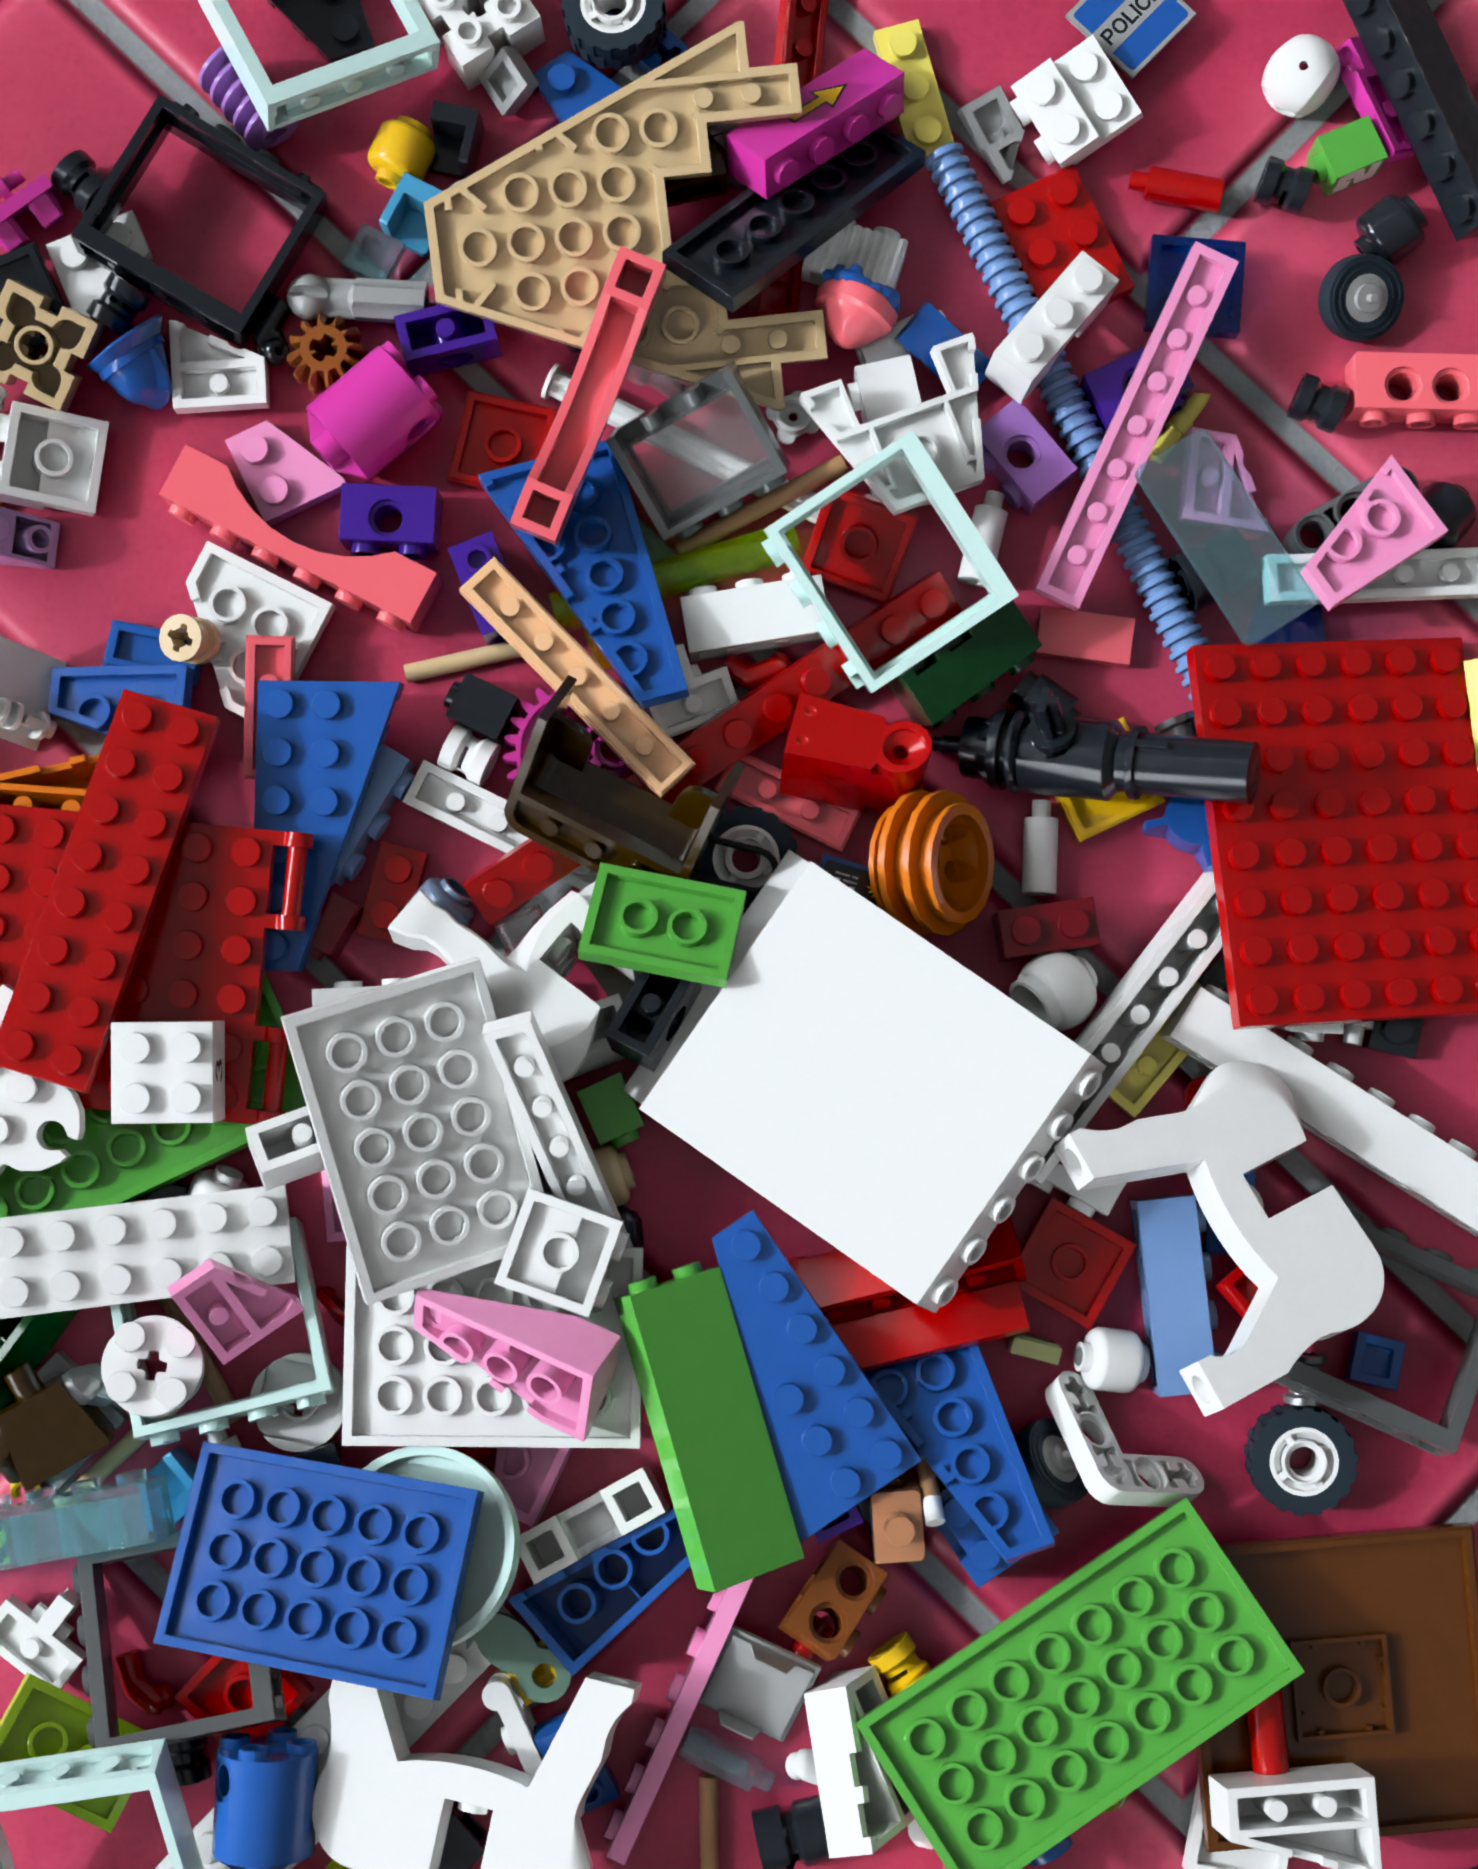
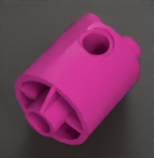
(372, 414)

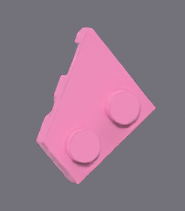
(281, 472)

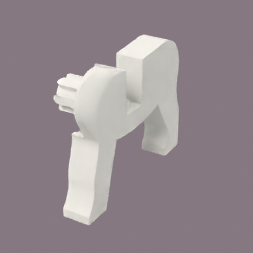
(1308, 1261)
(394, 1807)

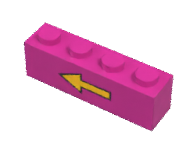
(836, 114)

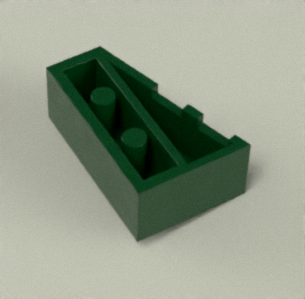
(966, 667)

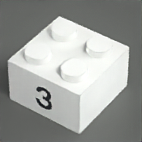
(167, 1072)

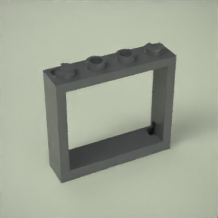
(1381, 1414)
(99, 1677)

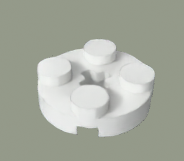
(170, 1389)
(315, 1424)

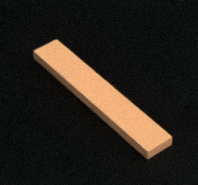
(595, 695)

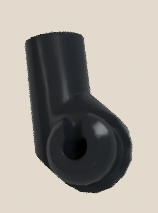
(268, 332)

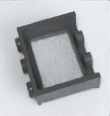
(699, 453)

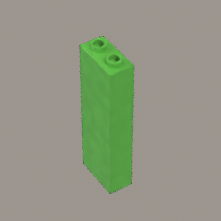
(708, 1427)

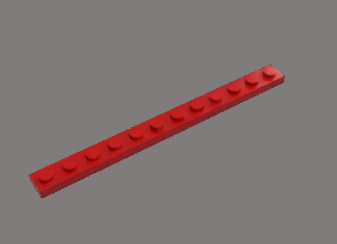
(737, 730)

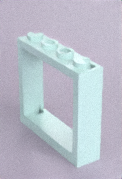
(332, 83)
(955, 520)
(259, 1406)
(103, 1774)

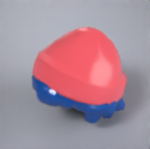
(856, 307)

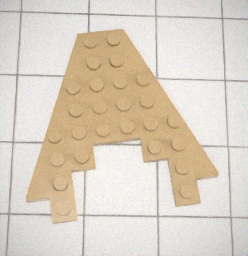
(545, 222)

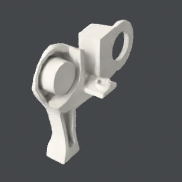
(526, 978)

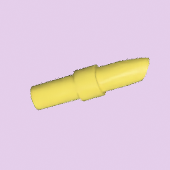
(1180, 423)

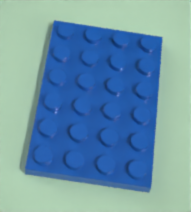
(320, 1569)

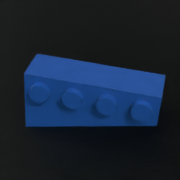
(604, 1592)

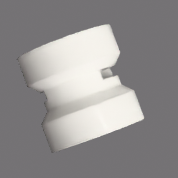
(468, 755)

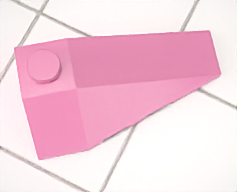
(539, 1354)

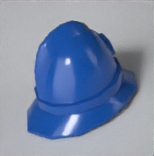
(137, 365)

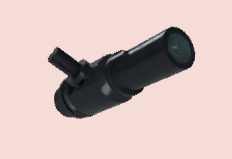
(1097, 757)

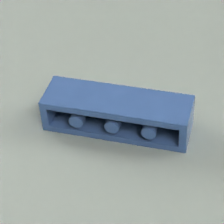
(1173, 1287)

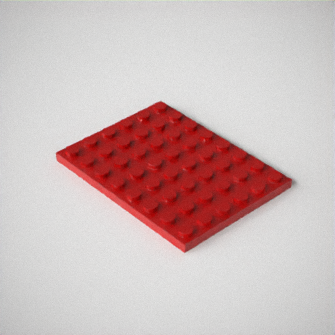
(1360, 852)

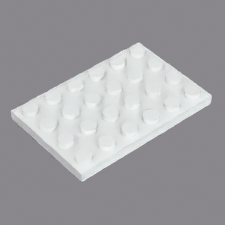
(414, 1127)
(417, 1395)

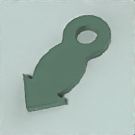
(514, 1650)

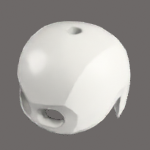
(1295, 90)

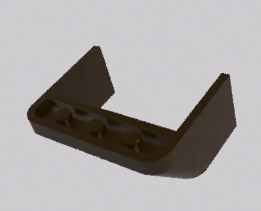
(599, 816)

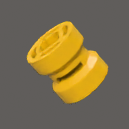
(898, 1662)

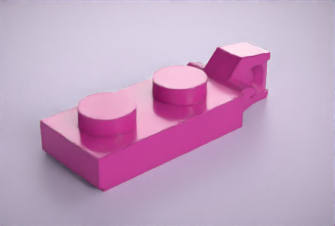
(1371, 99)

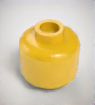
(401, 148)

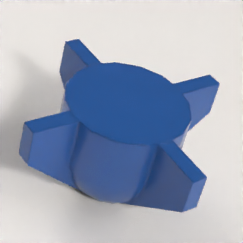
(1184, 828)

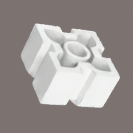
(478, 30)

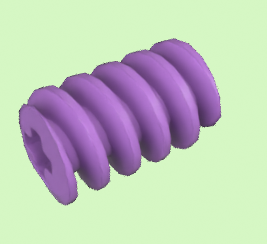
(228, 93)

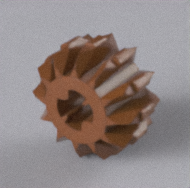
(323, 340)

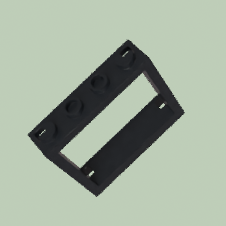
(226, 148)

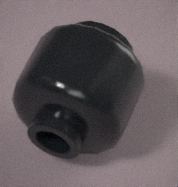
(1391, 228)
(1454, 508)

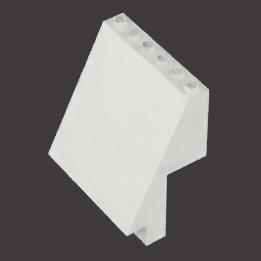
(867, 1083)

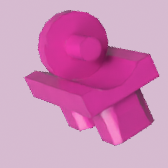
(35, 196)

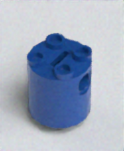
(264, 1799)

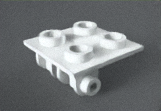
(25, 694)

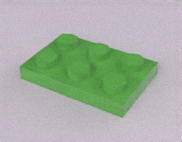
(662, 925)

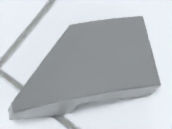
(994, 131)

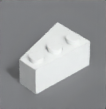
(855, 1792)
(1307, 1813)

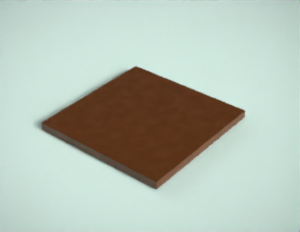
(1387, 1667)

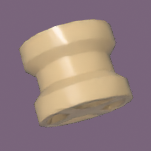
(201, 636)

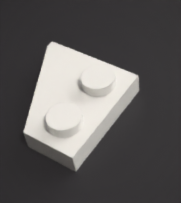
(84, 278)
(214, 375)

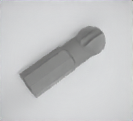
(355, 298)

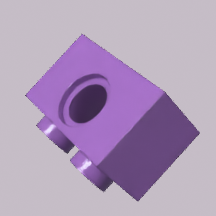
(1050, 468)

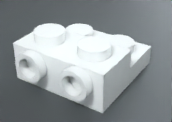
(1075, 104)
(51, 458)
(562, 1253)

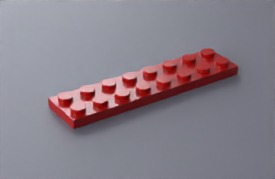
(105, 891)

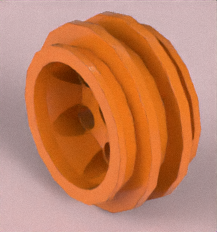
(931, 862)

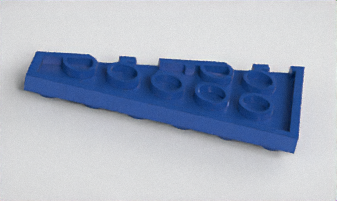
(605, 576)
(312, 779)
(819, 1407)
(965, 1438)

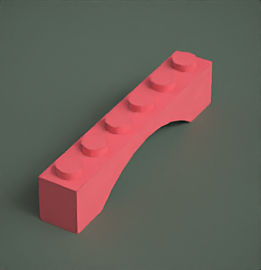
(590, 396)
(384, 582)

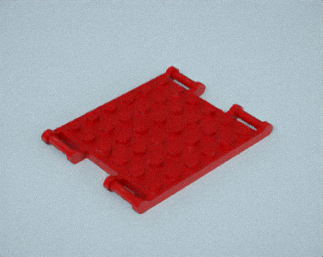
(200, 947)

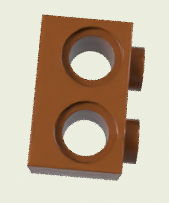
(825, 1594)

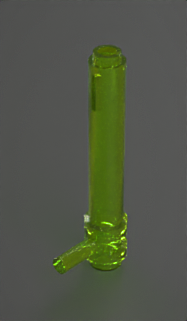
(688, 571)

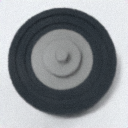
(1361, 297)
(1049, 1464)

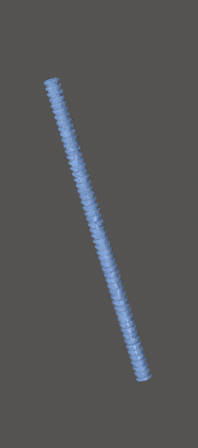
(1063, 398)

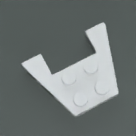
(944, 425)

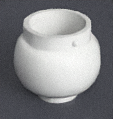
(1057, 989)

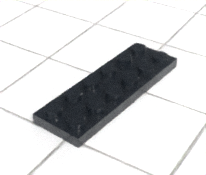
(761, 239)

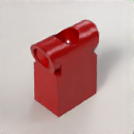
(852, 756)

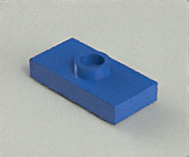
(931, 328)

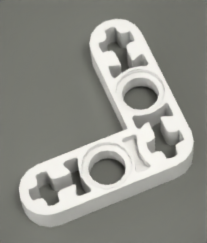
(1102, 1465)

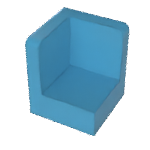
(405, 214)
(180, 1475)

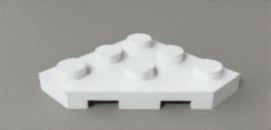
(251, 602)

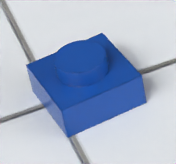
(1374, 1360)

